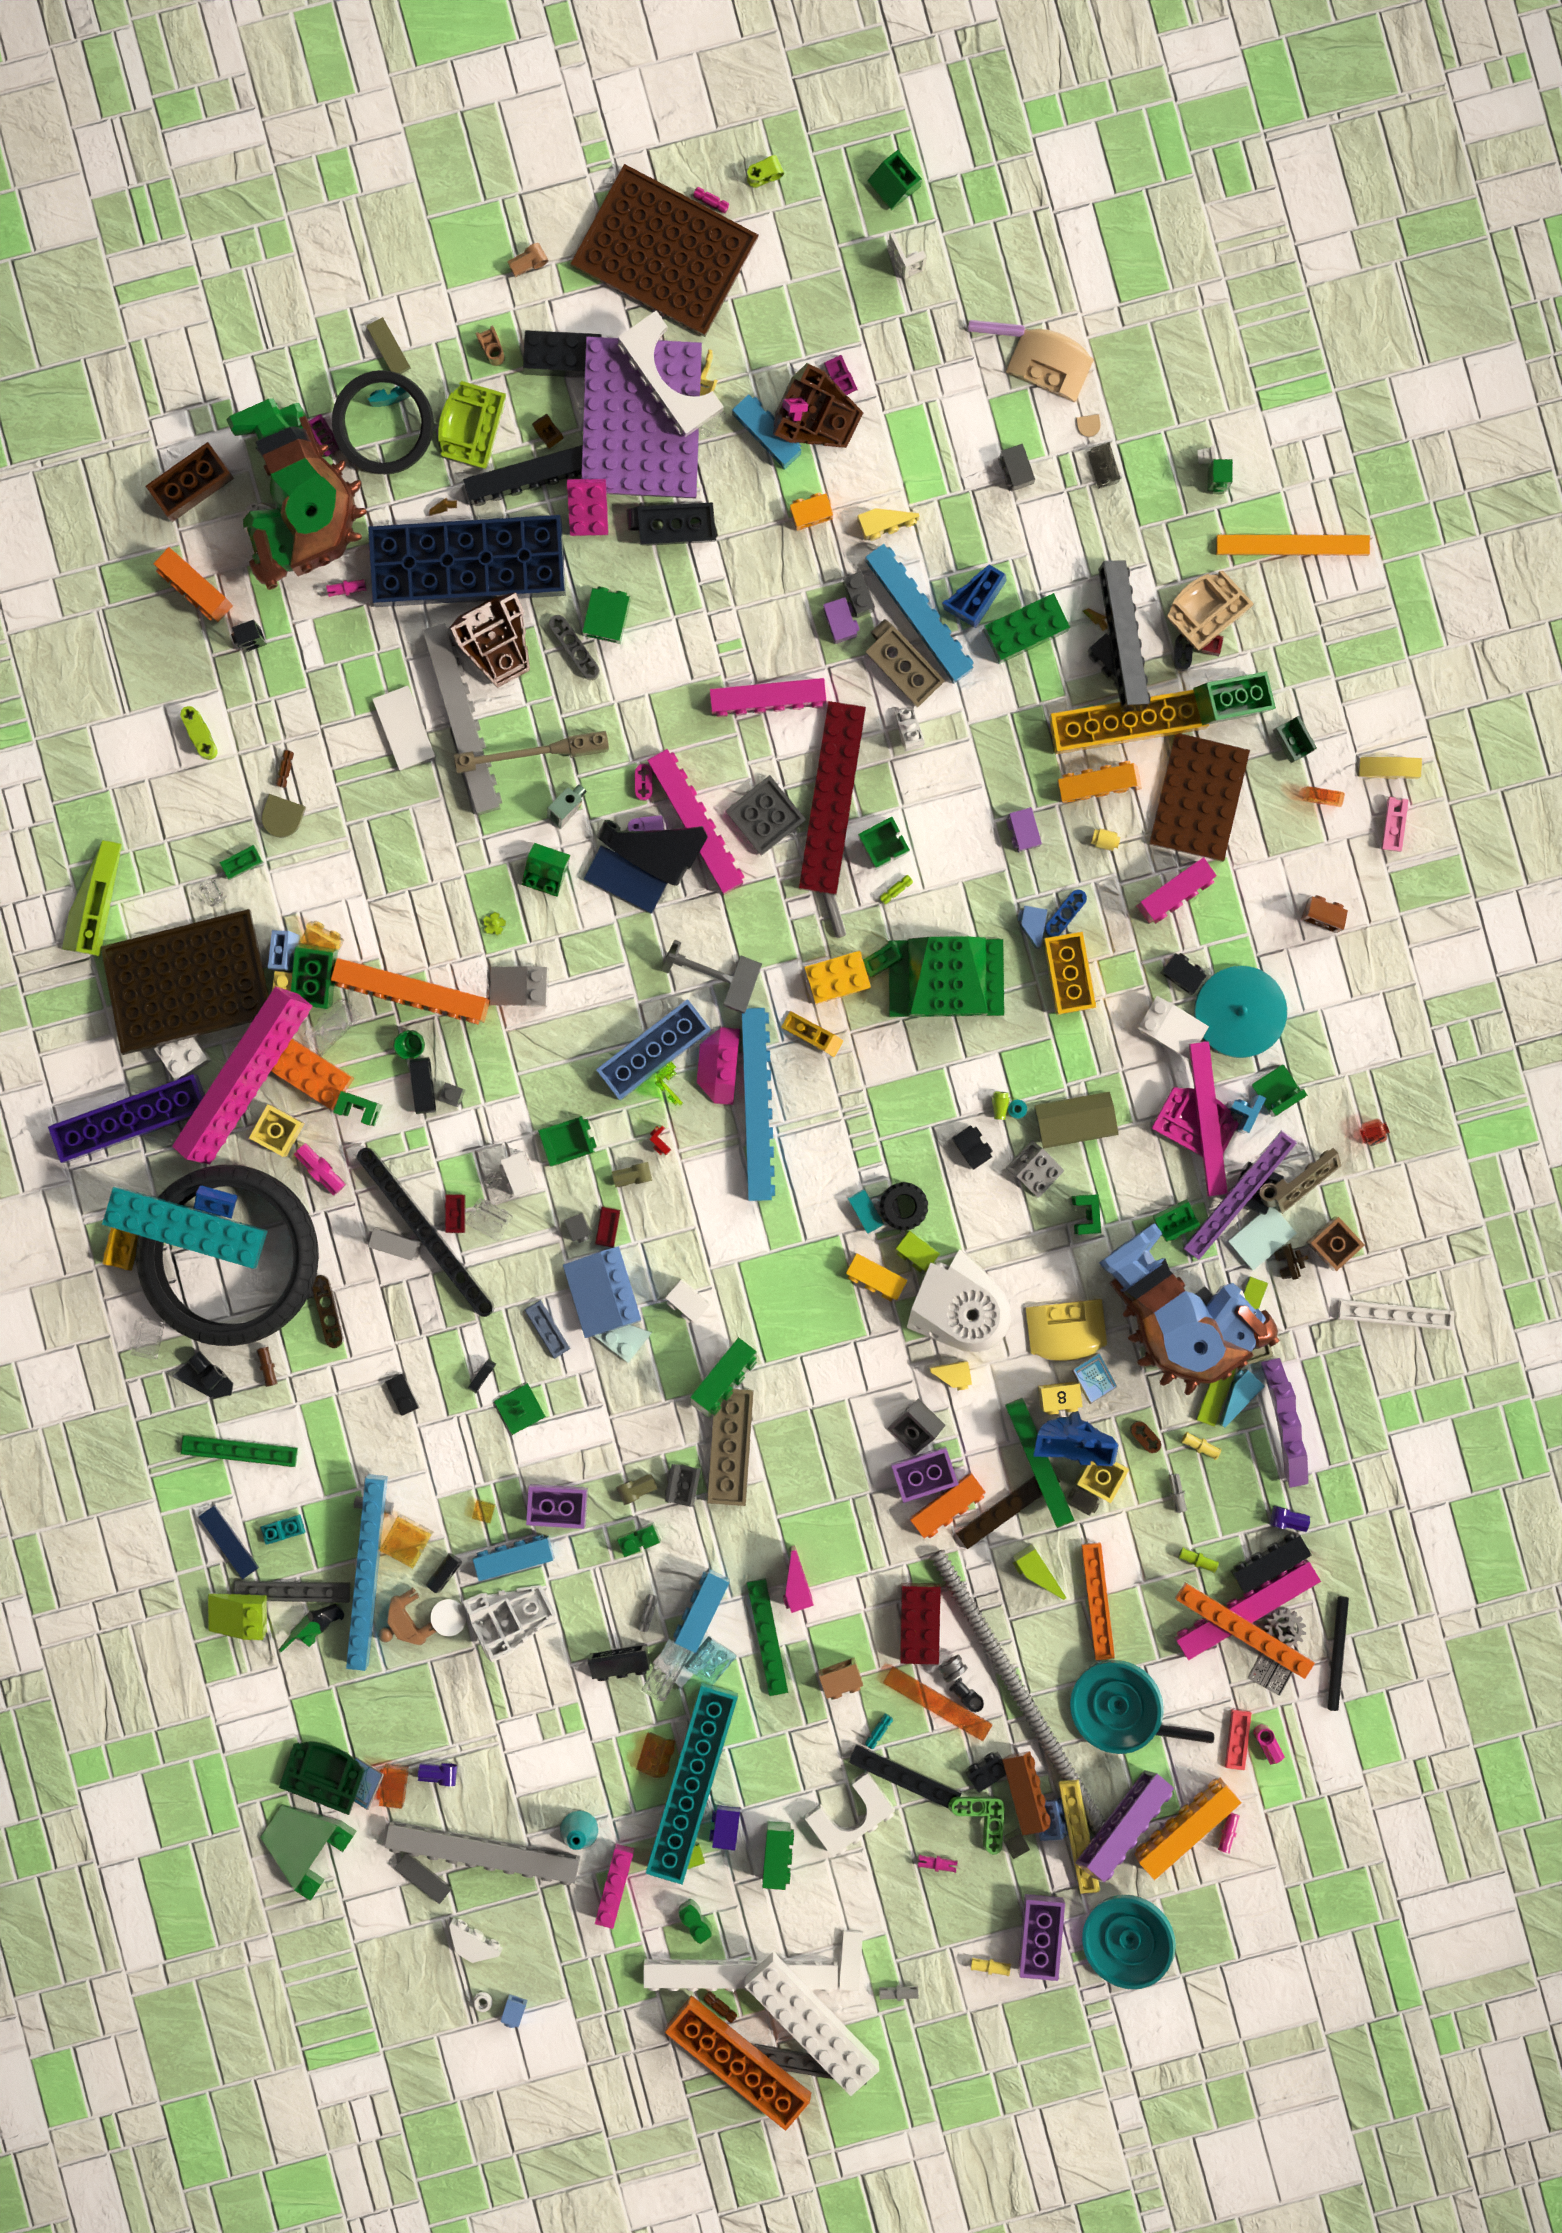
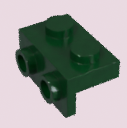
(1294, 739)

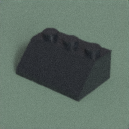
(619, 1662)

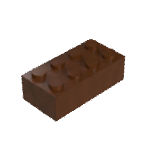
(189, 482)

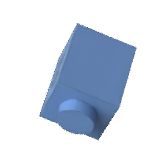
(513, 2011)

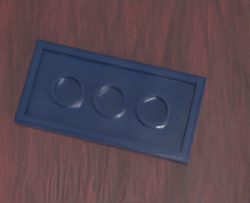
(625, 880)

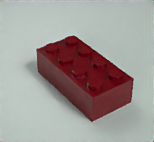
(920, 1623)

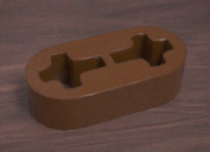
(1142, 1440)

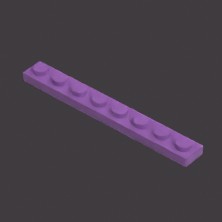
(1240, 1194)

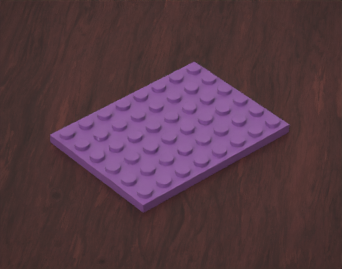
(626, 429)

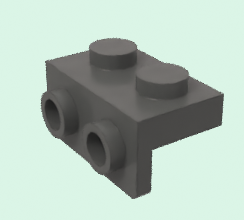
(682, 1484)

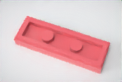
(1238, 1739)

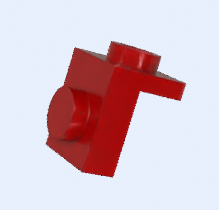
(659, 1146)

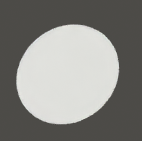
(448, 1617)

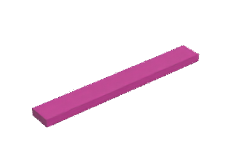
(1208, 1118)

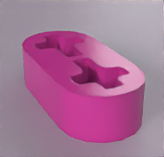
(648, 782)

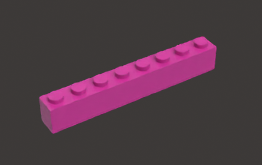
(692, 815)
(1250, 1607)

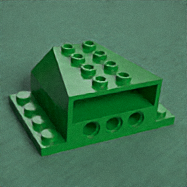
(947, 977)

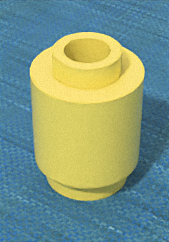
(1105, 839)

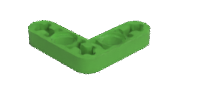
(985, 1811)

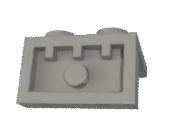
(1035, 1168)

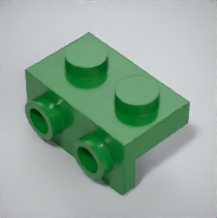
(1176, 1220)

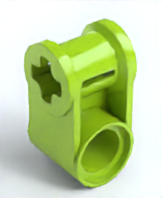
(767, 170)

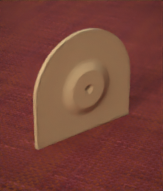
(1089, 425)

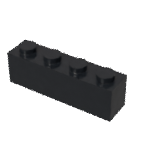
(1271, 1562)

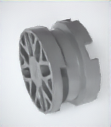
(952, 1668)

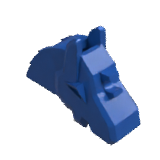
(1075, 1440)

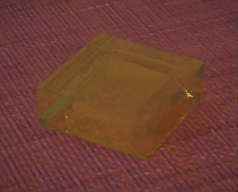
(483, 1511)

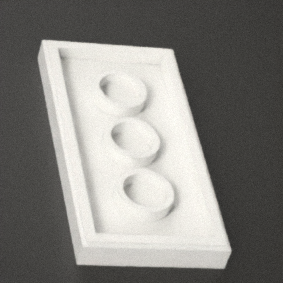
(404, 728)

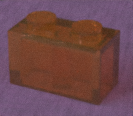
(393, 1786)

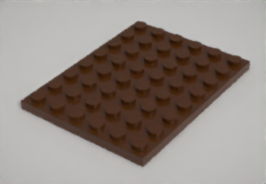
(664, 250)

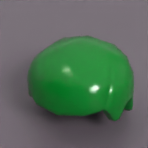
(409, 1044)

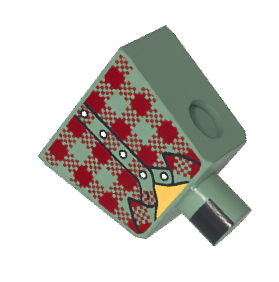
(560, 811)

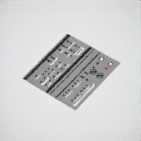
(1270, 1674)

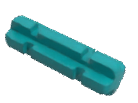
(879, 1731)

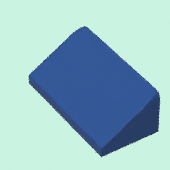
(215, 1201)

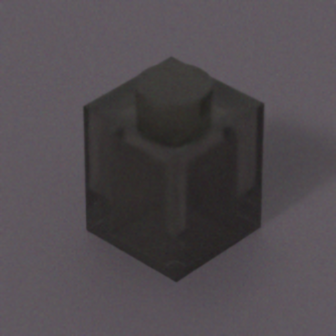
(1016, 1843)

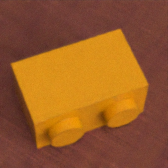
(811, 511)

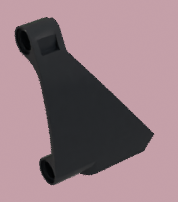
(658, 852)

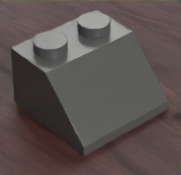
(917, 1426)

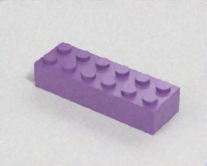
(1125, 1826)

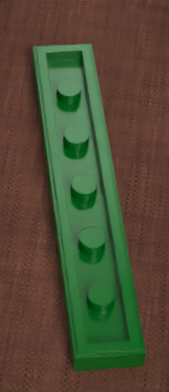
(239, 1450)

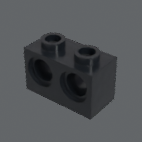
(248, 636)

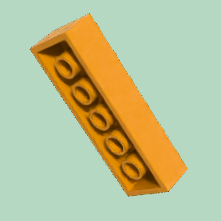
(1187, 1828)

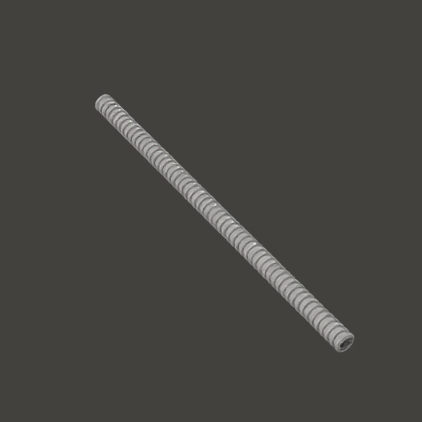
(1014, 1684)

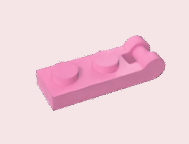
(1394, 824)

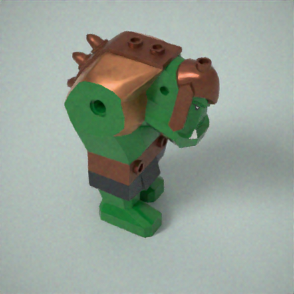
(309, 493)

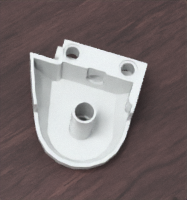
(950, 1296)

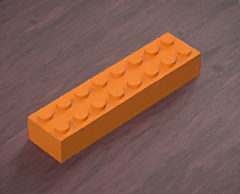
(407, 989)
(738, 2063)

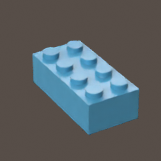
(703, 1607)

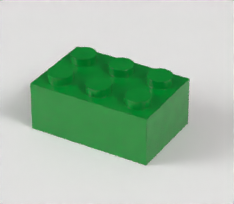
(313, 974)
(777, 1855)

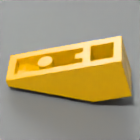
(812, 1034)

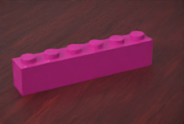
(768, 696)

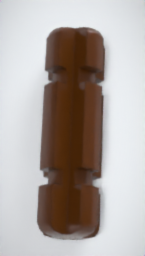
(284, 768)
(719, 2006)

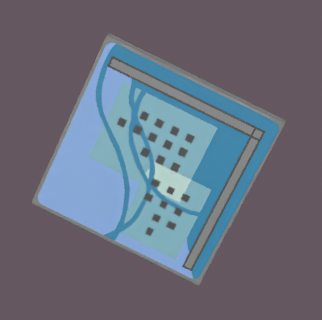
(1094, 1378)
(368, 1786)

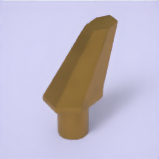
(442, 506)
(1097, 618)

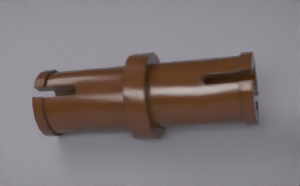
(267, 1366)

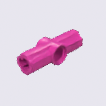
(319, 1169)

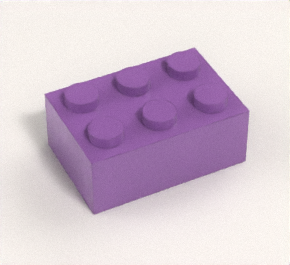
(924, 1474)
(557, 1506)

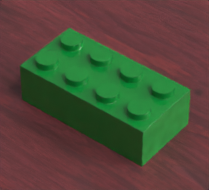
(1026, 628)
(1234, 698)
(723, 1378)

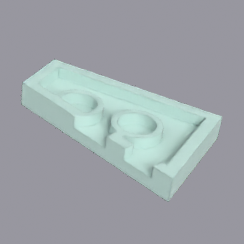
(624, 1340)

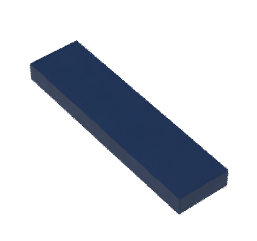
(228, 1542)

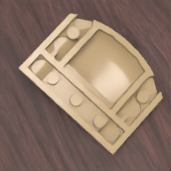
(1051, 362)
(1208, 608)

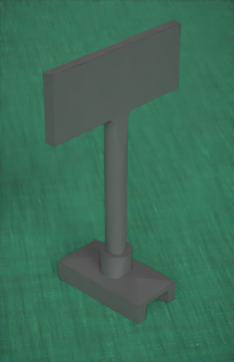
(740, 984)

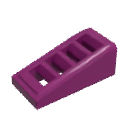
(314, 421)

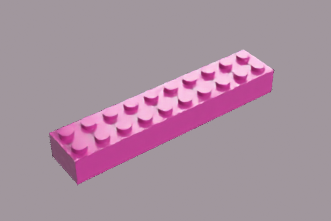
(242, 1076)

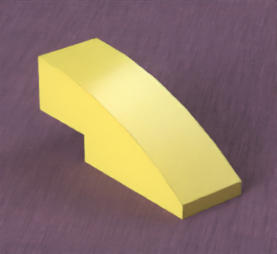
(1390, 767)

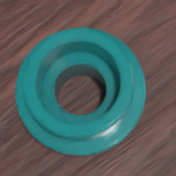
(1022, 1113)

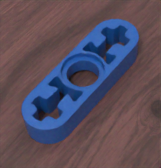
(1078, 905)

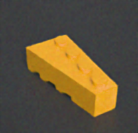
(1099, 782)

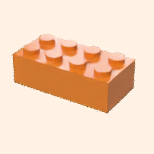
(189, 581)
(312, 1074)

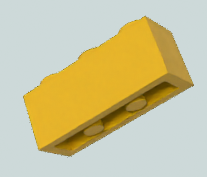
(876, 1277)

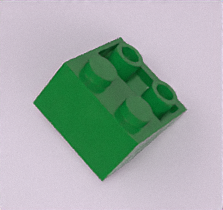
(895, 180)
(545, 869)

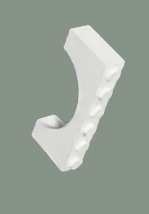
(686, 411)

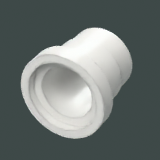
(1206, 455)

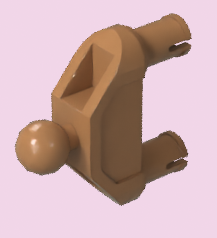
(401, 1622)

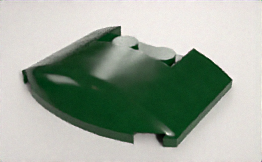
(323, 1775)

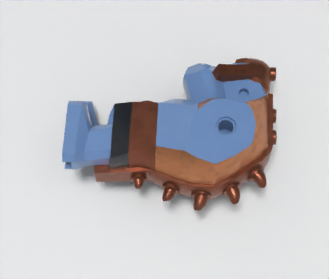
(1176, 1326)

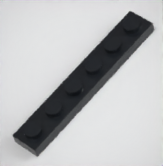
(903, 1776)

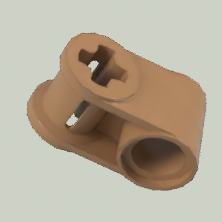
(490, 343)

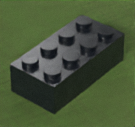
(555, 353)

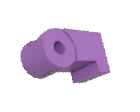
(646, 823)

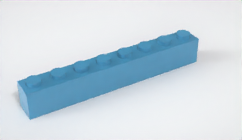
(918, 613)

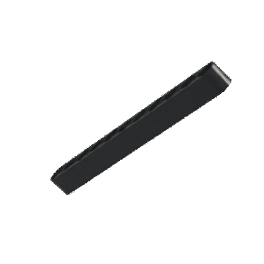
(417, 1228)

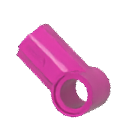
(1269, 1744)

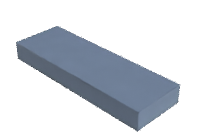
(547, 1329)

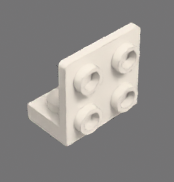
(906, 266)

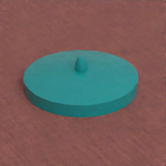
(1242, 1011)
(1116, 1706)
(1128, 1942)

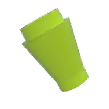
(1000, 1104)

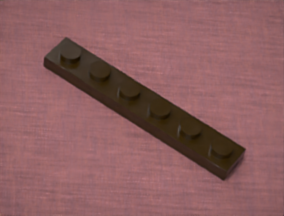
(1000, 1512)

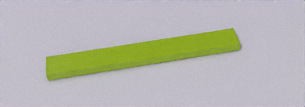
(1218, 1390)

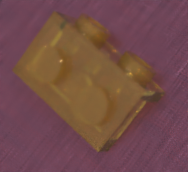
(319, 936)

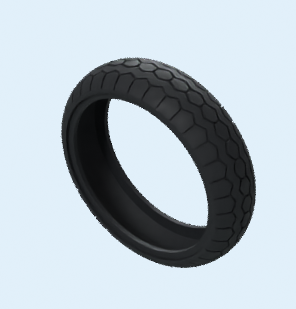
(303, 1275)

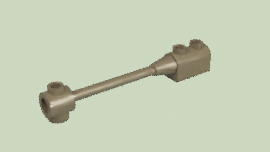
(573, 745)

